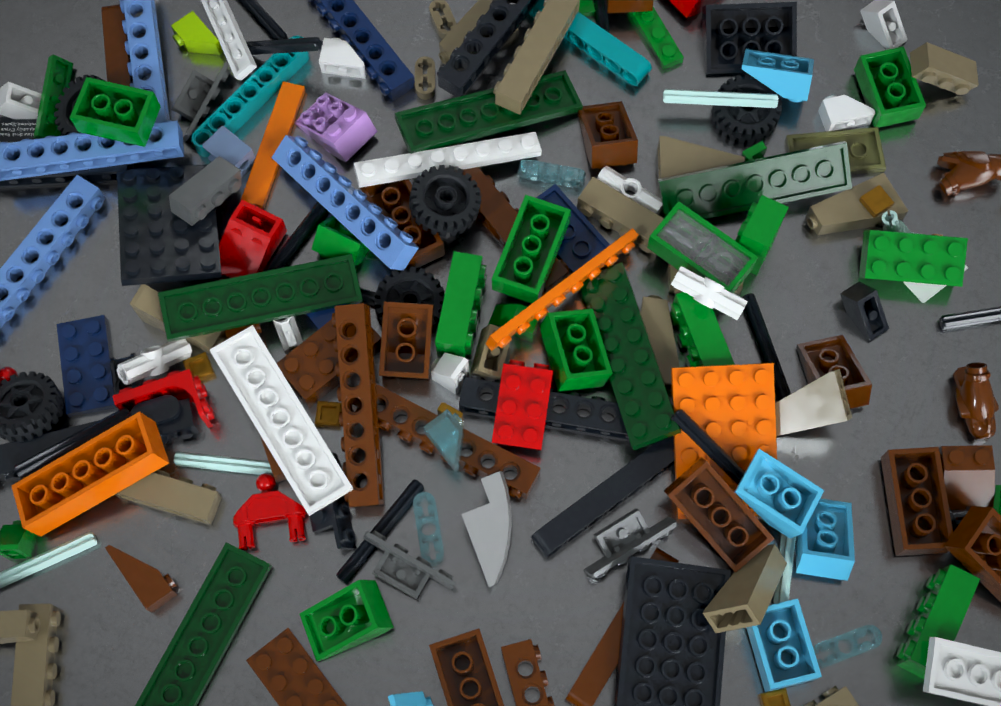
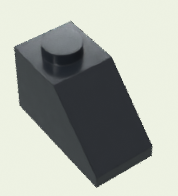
(865, 309)

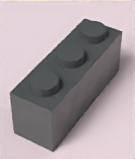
(205, 191)

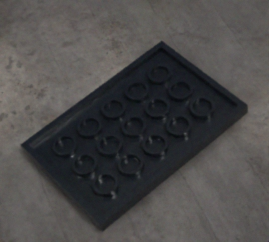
(155, 241)
(665, 640)

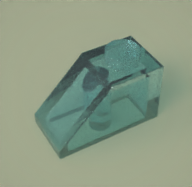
(447, 436)

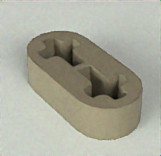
(438, 20)
(430, 78)

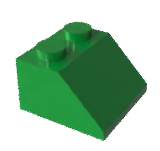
(336, 240)

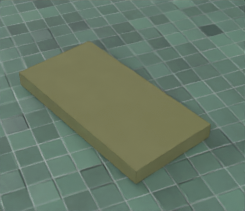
(863, 147)

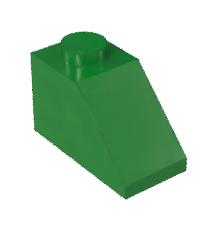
(505, 312)
(17, 542)

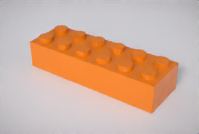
(89, 474)

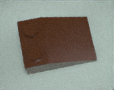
(608, 135)
(406, 340)
(834, 353)
(968, 475)

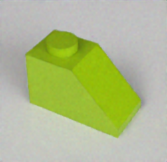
(195, 36)

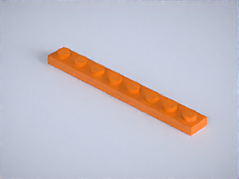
(556, 295)

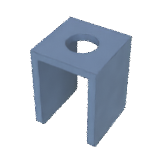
(231, 148)

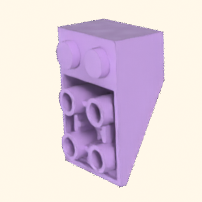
(336, 126)

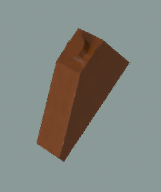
(147, 582)

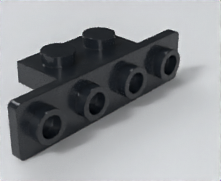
(336, 516)

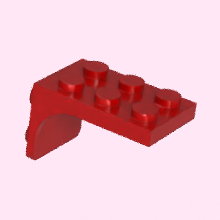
(178, 384)
(522, 405)

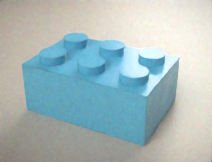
(783, 647)

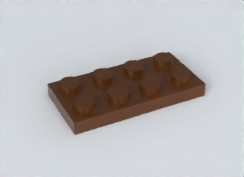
(292, 674)

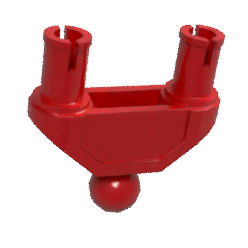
(265, 508)

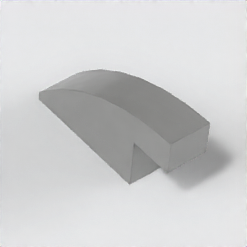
(491, 527)

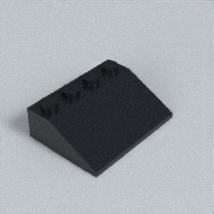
(743, 26)

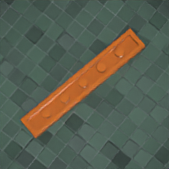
(279, 125)

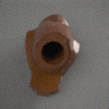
(968, 170)
(976, 399)

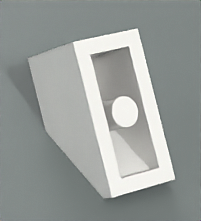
(884, 23)
(340, 59)
(19, 102)
(844, 113)
(450, 371)

